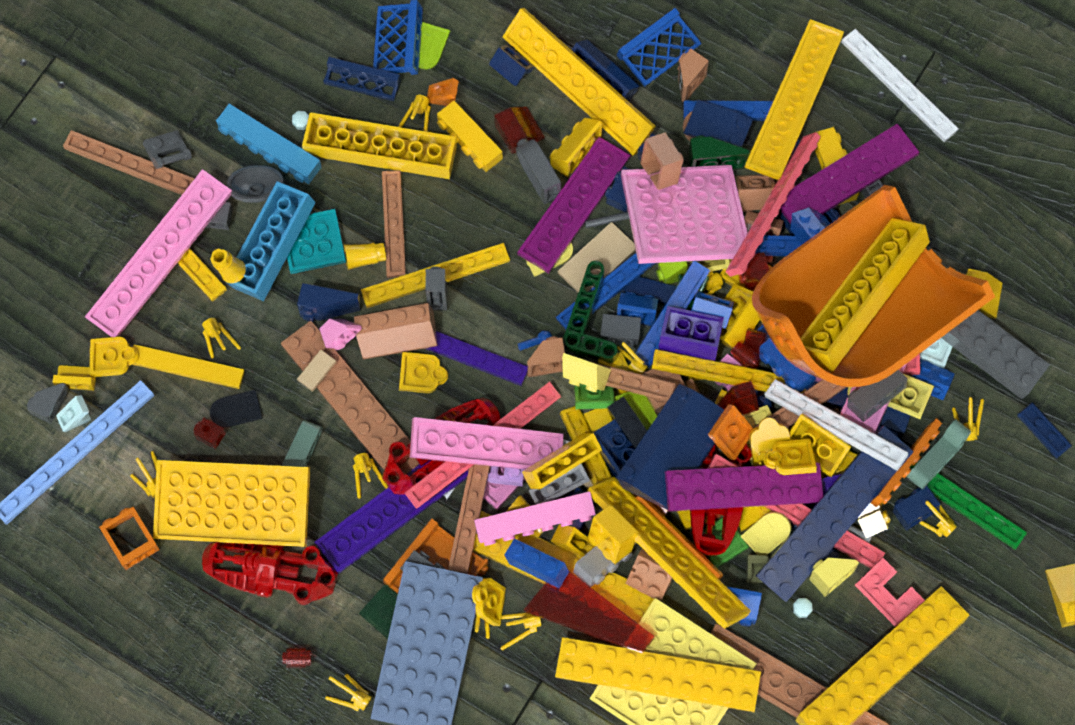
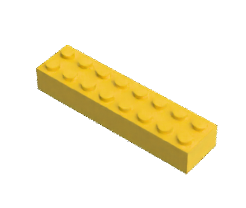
(380, 145)

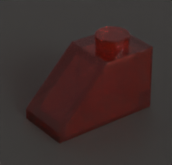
(742, 397)

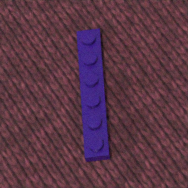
(479, 359)

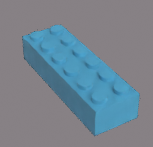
(272, 239)

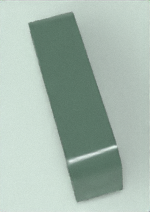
(303, 445)
(939, 454)

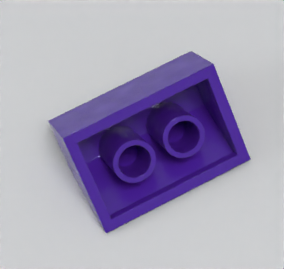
(690, 333)

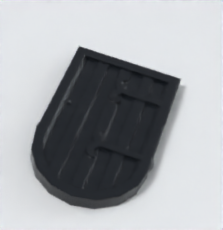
(236, 409)

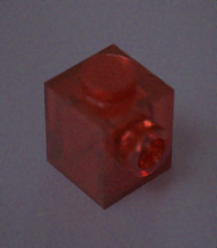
(209, 433)

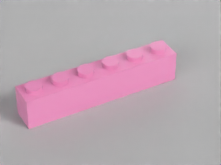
(534, 517)

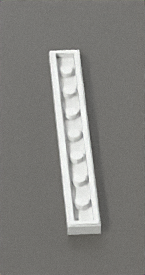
(899, 85)
(837, 425)

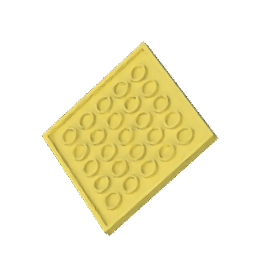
(676, 638)

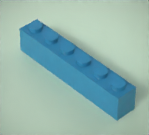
(269, 144)

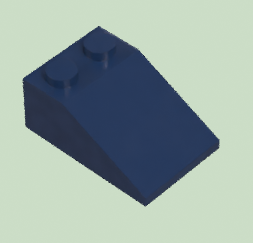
(717, 123)
(325, 303)
(614, 445)

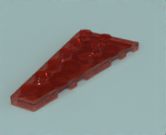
(588, 612)

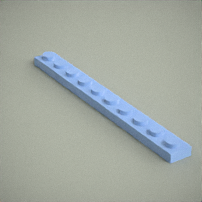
(74, 451)

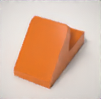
(443, 92)

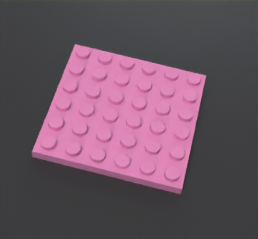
(686, 220)

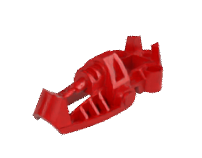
(482, 409)
(731, 516)
(263, 567)

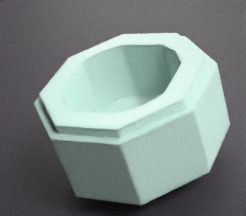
(300, 120)
(802, 607)

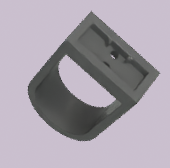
(538, 170)

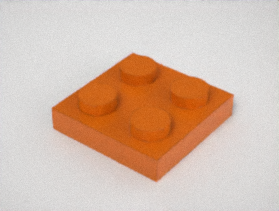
(731, 432)

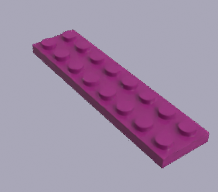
(851, 173)
(573, 205)
(739, 488)

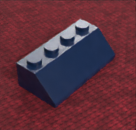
(606, 69)

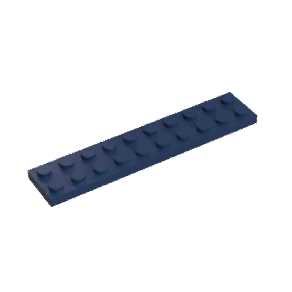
(828, 521)

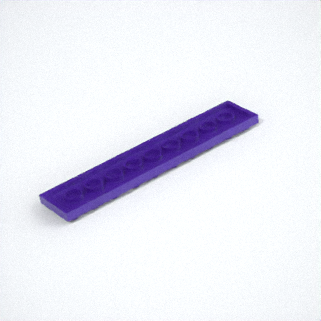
(373, 524)

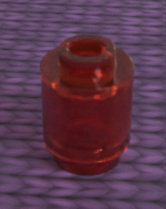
(744, 355)
(296, 657)

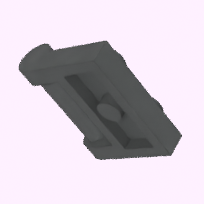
(164, 145)

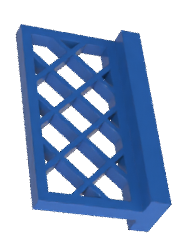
(649, 35)
(412, 36)

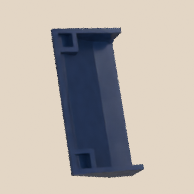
(672, 443)

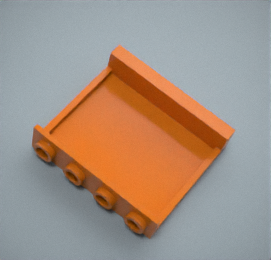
(437, 545)

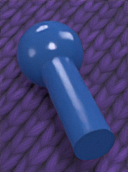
(543, 335)

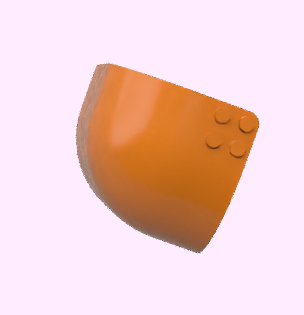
(913, 317)

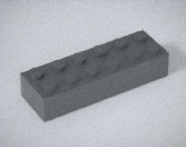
(997, 353)

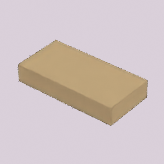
(316, 370)

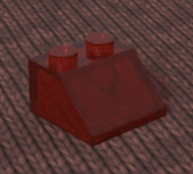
(515, 125)
(756, 270)

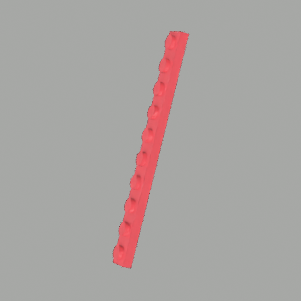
(772, 205)
(451, 470)
(848, 543)

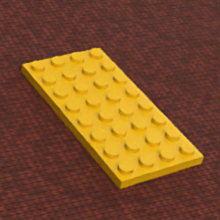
(231, 503)

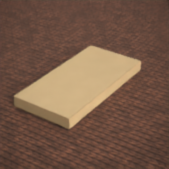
(608, 247)

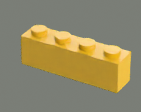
(469, 136)
(830, 150)
(562, 461)

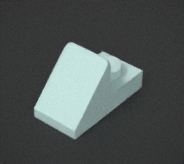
(73, 414)

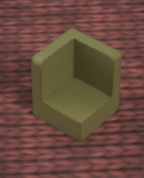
(753, 565)

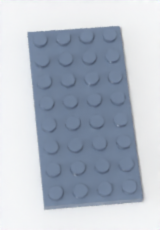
(426, 647)

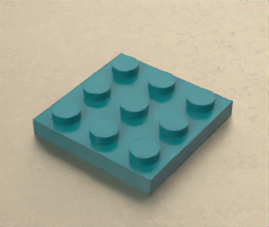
(317, 244)

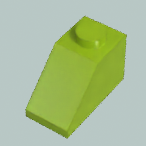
(669, 271)

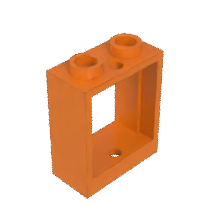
(139, 553)

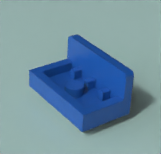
(935, 376)

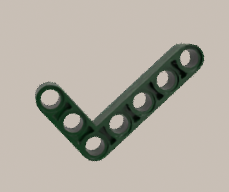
(584, 316)

